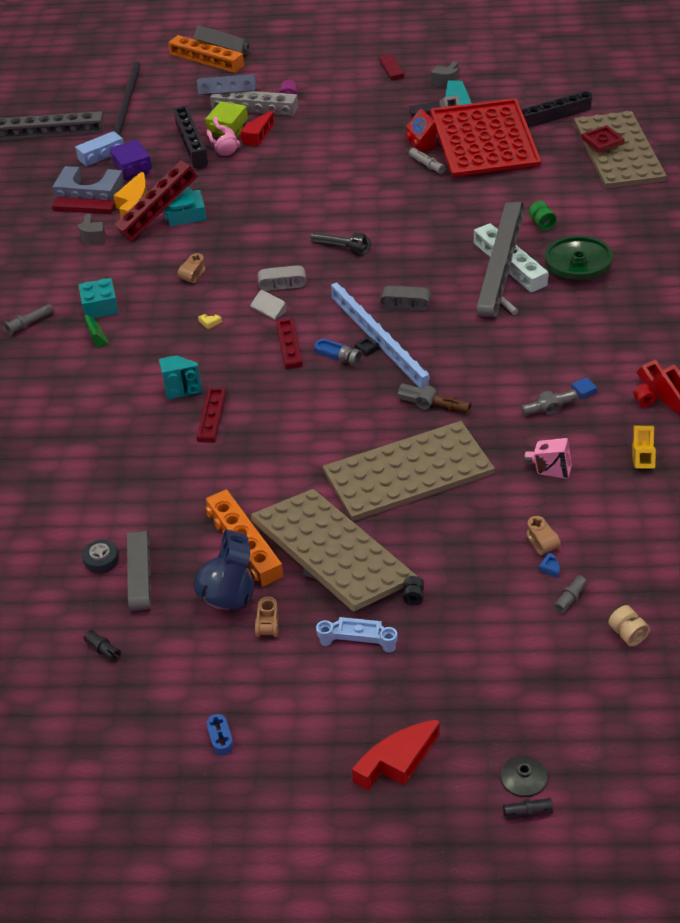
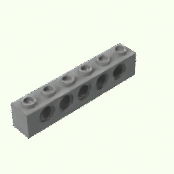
(259, 101)

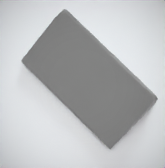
(269, 305)

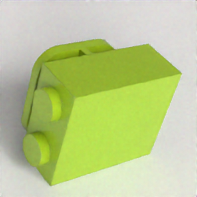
(228, 115)

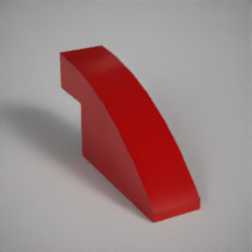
(664, 383)
(396, 755)

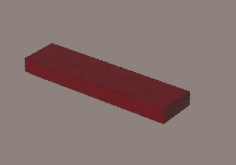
(83, 205)
(289, 343)
(211, 415)

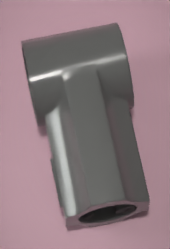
(421, 397)

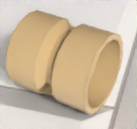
(629, 625)

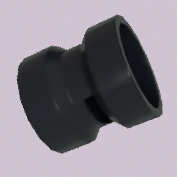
(413, 590)

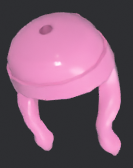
(225, 144)

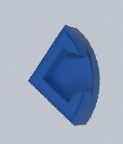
(550, 566)

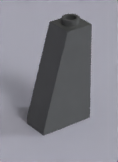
(222, 39)

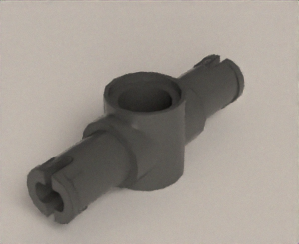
(549, 403)

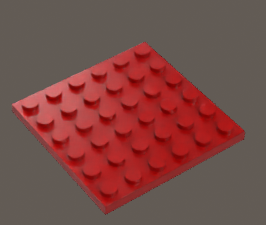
(485, 137)

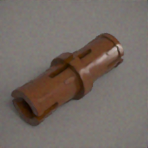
(452, 403)

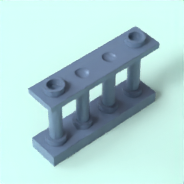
(226, 84)

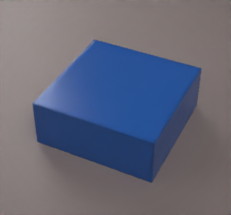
(584, 388)

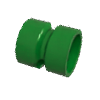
(542, 215)

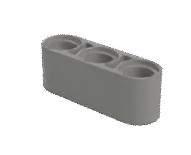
(281, 278)

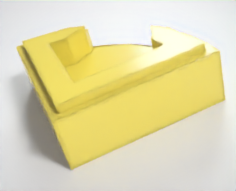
(210, 321)

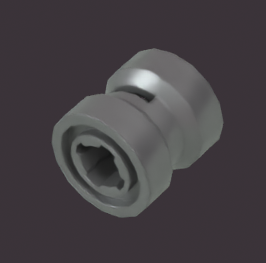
(350, 356)

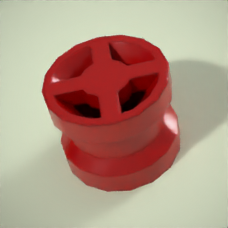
(644, 395)

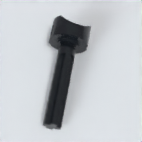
(354, 242)

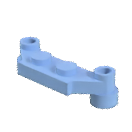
(357, 630)

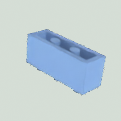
(98, 148)

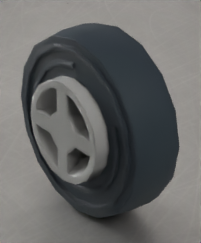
(100, 556)

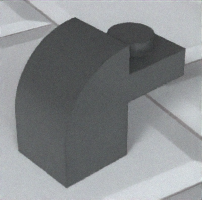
(441, 75)
(91, 232)

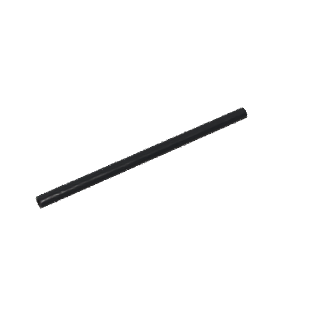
(127, 97)

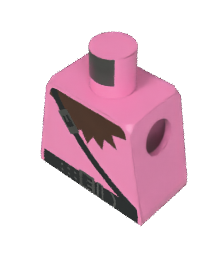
(551, 458)

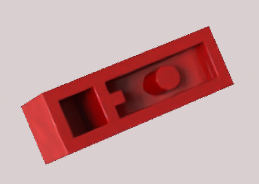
(257, 130)

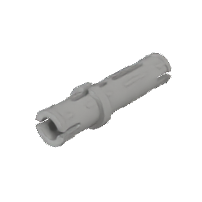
(431, 163)

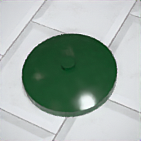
(578, 257)

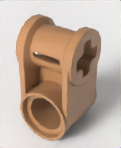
(192, 268)
(542, 536)
(267, 617)

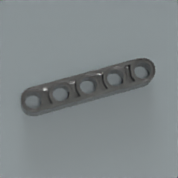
(138, 571)

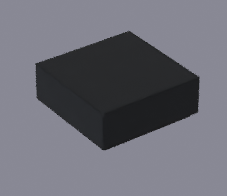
(367, 346)

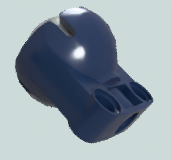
(226, 579)

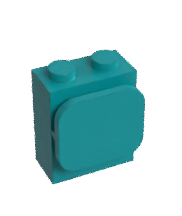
(186, 208)

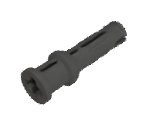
(22, 322)

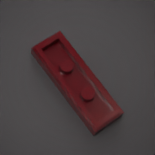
(391, 67)

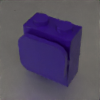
(131, 159)

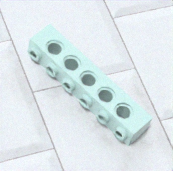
(522, 266)

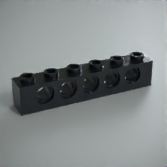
(190, 136)

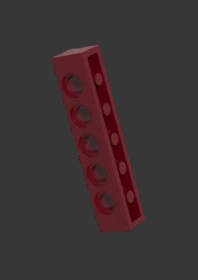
(156, 200)

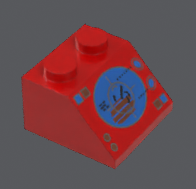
(421, 132)

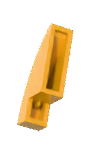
(130, 194)

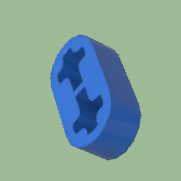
(216, 735)

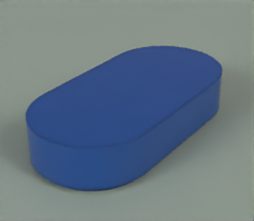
(328, 348)

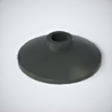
(521, 783)

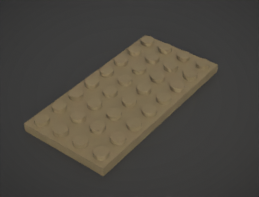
(626, 164)
(407, 470)
(333, 549)

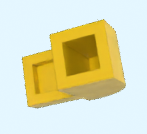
(643, 447)

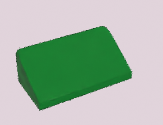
(95, 332)

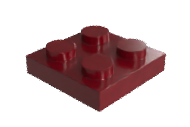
(602, 138)

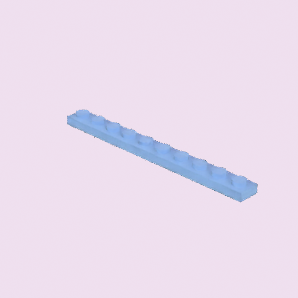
(377, 333)

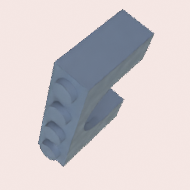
(68, 185)

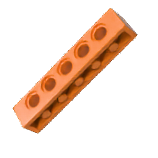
(206, 53)
(228, 515)

